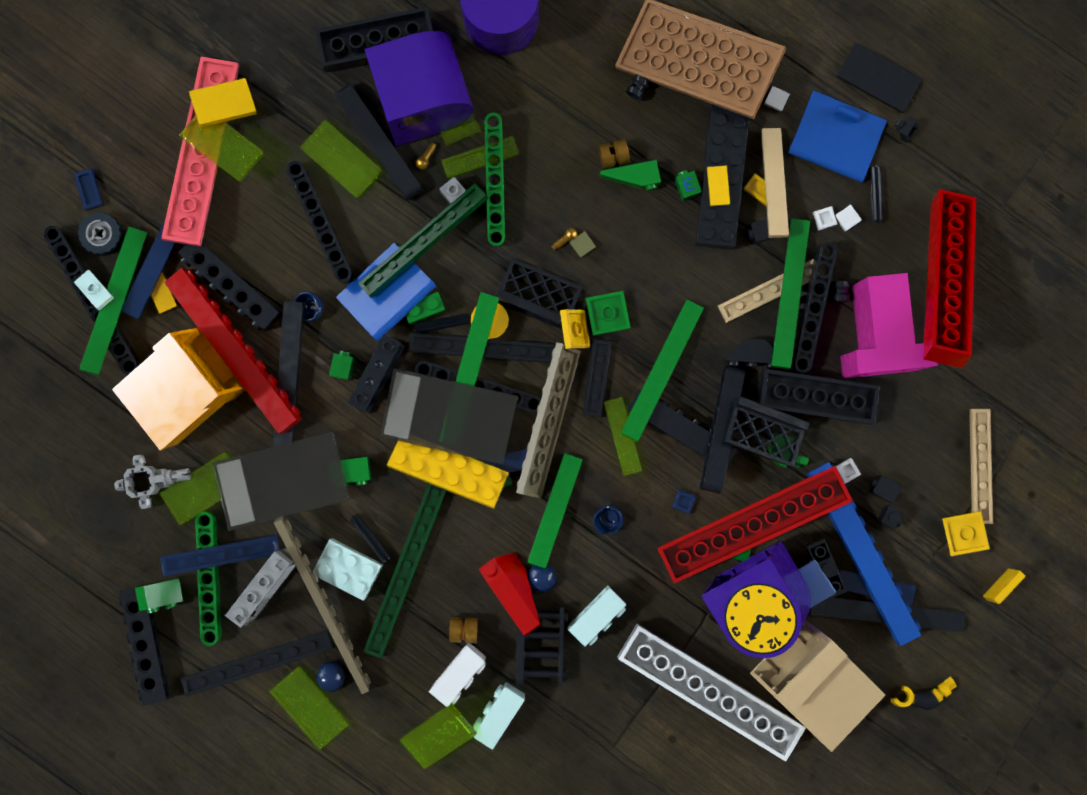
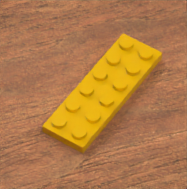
(450, 472)

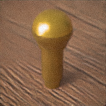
(423, 161)
(570, 234)

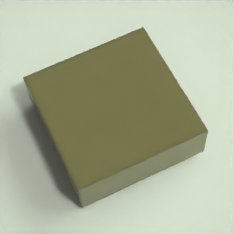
(582, 244)

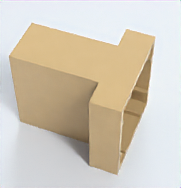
(819, 686)

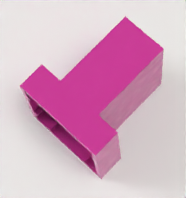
(884, 329)

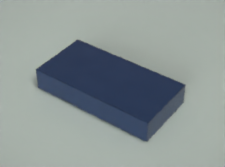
(88, 189)

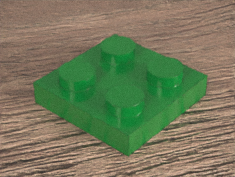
(608, 313)

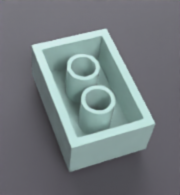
(347, 569)
(597, 616)
(498, 714)

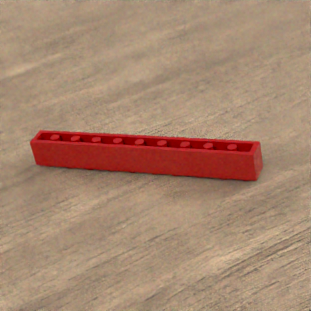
(233, 350)

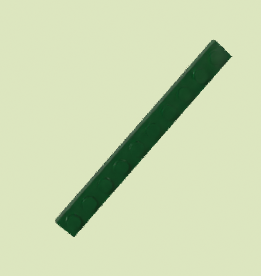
(404, 571)

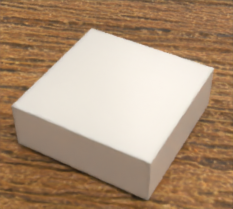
(776, 99)
(825, 218)
(847, 218)
(848, 470)

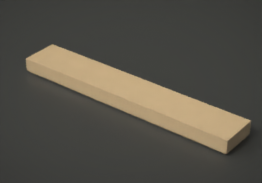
(774, 183)
(760, 295)
(981, 463)

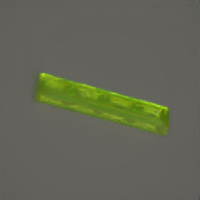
(476, 158)
(624, 446)

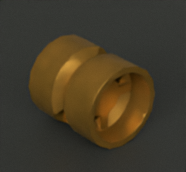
(620, 152)
(463, 630)

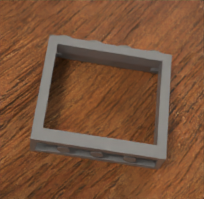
(261, 588)

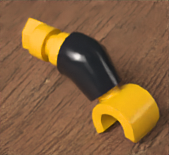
(926, 700)

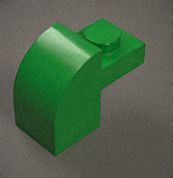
(800, 460)

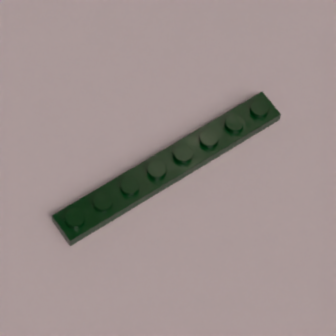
(423, 240)

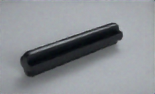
(876, 194)
(442, 323)
(370, 538)

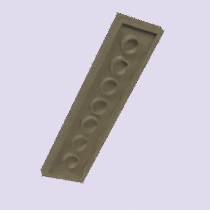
(548, 421)

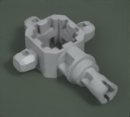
(158, 478)

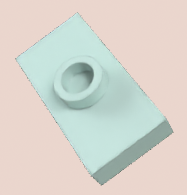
(93, 290)

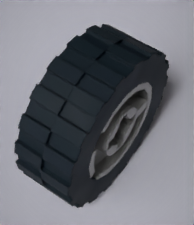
(111, 234)

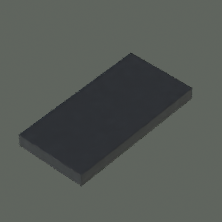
(878, 78)

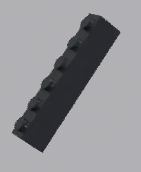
(679, 427)

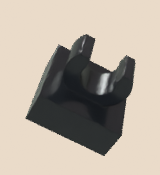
(907, 128)

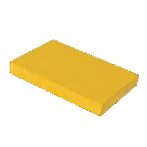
(222, 102)

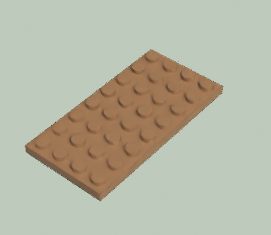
(700, 58)

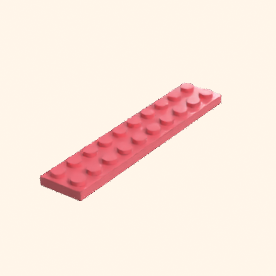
(194, 171)

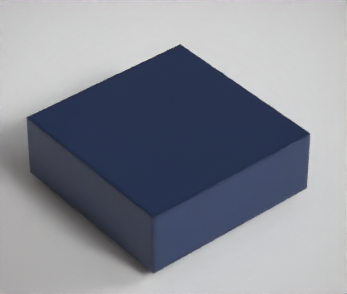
(683, 501)

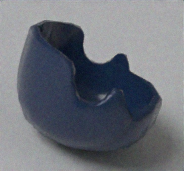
(312, 305)
(608, 519)
(542, 579)
(331, 676)

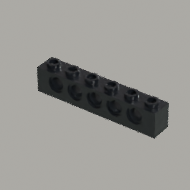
(268, 314)
(153, 652)

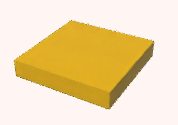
(575, 329)
(966, 533)
(1004, 586)

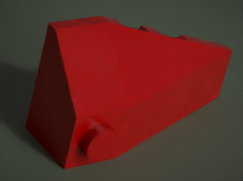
(510, 584)

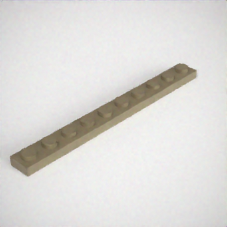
(319, 597)

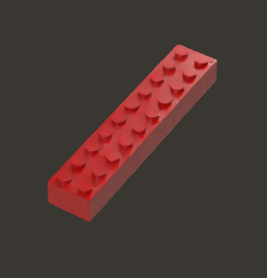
(950, 279)
(755, 524)

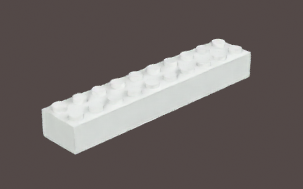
(711, 692)

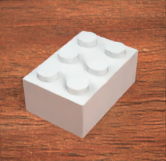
(458, 675)

